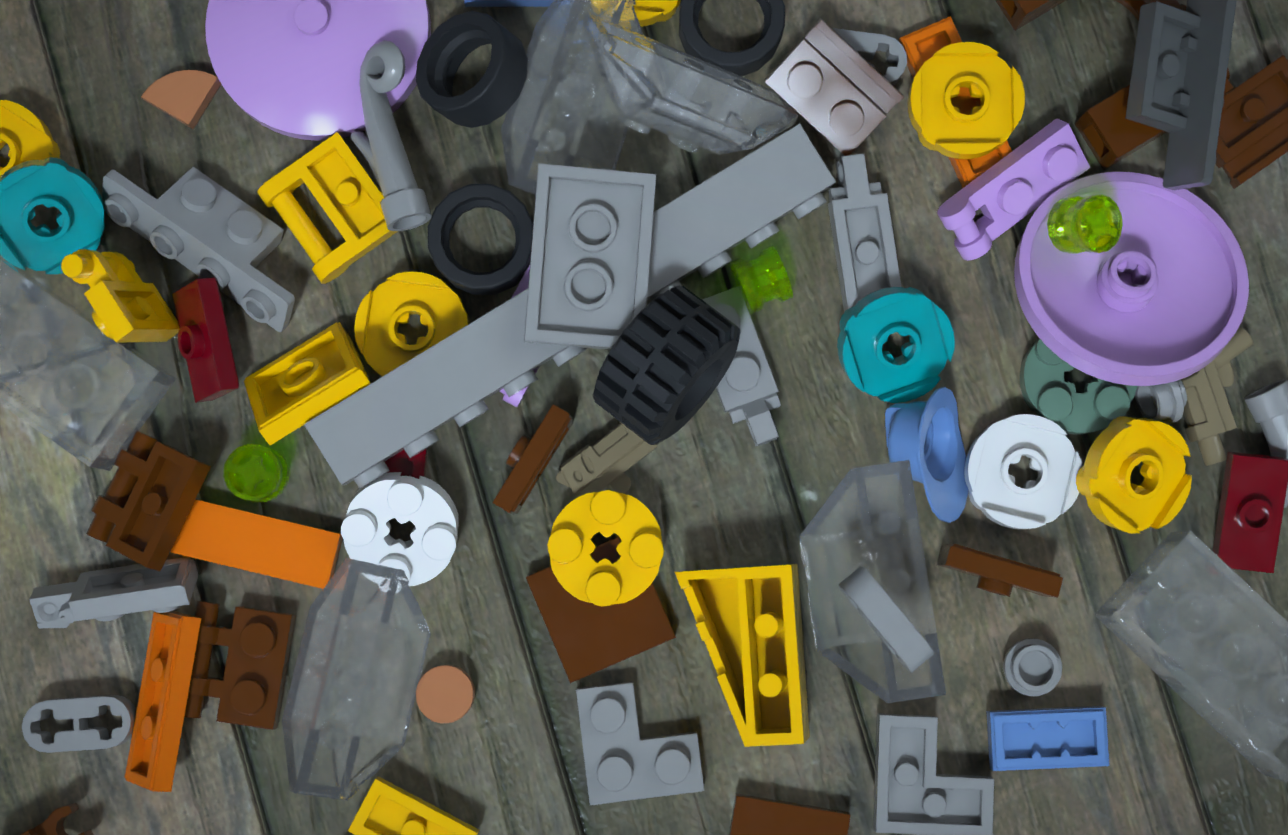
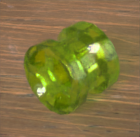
(1095, 214)
(762, 279)
(245, 469)

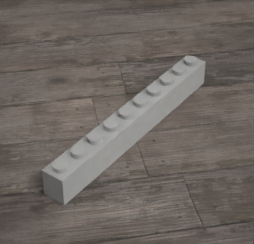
(491, 352)

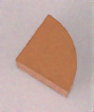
(183, 94)

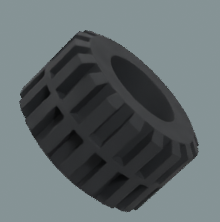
(666, 364)

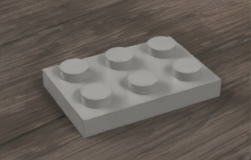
(588, 255)

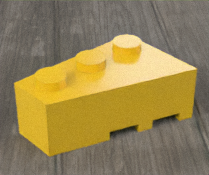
(756, 647)

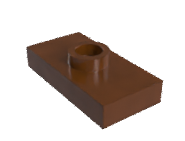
(531, 458)
(998, 573)

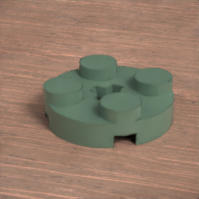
(1057, 400)

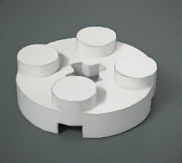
(995, 489)
(405, 499)

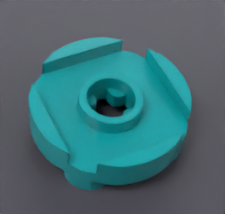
(51, 184)
(922, 359)

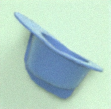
(932, 442)

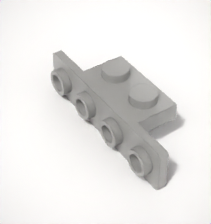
(207, 234)

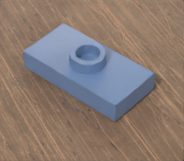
(1047, 738)

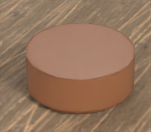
(445, 693)

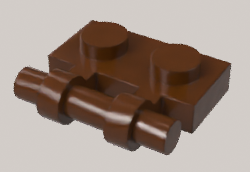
(147, 500)
(253, 669)

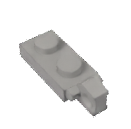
(861, 233)
(748, 385)
(115, 592)

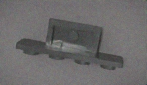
(1182, 82)

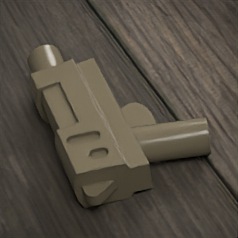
(1207, 406)
(604, 463)

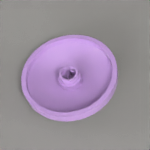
(302, 59)
(1150, 303)

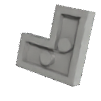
(623, 764)
(911, 794)

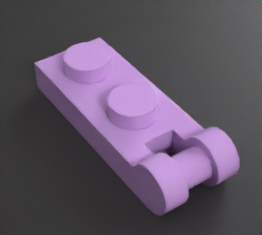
(1013, 188)

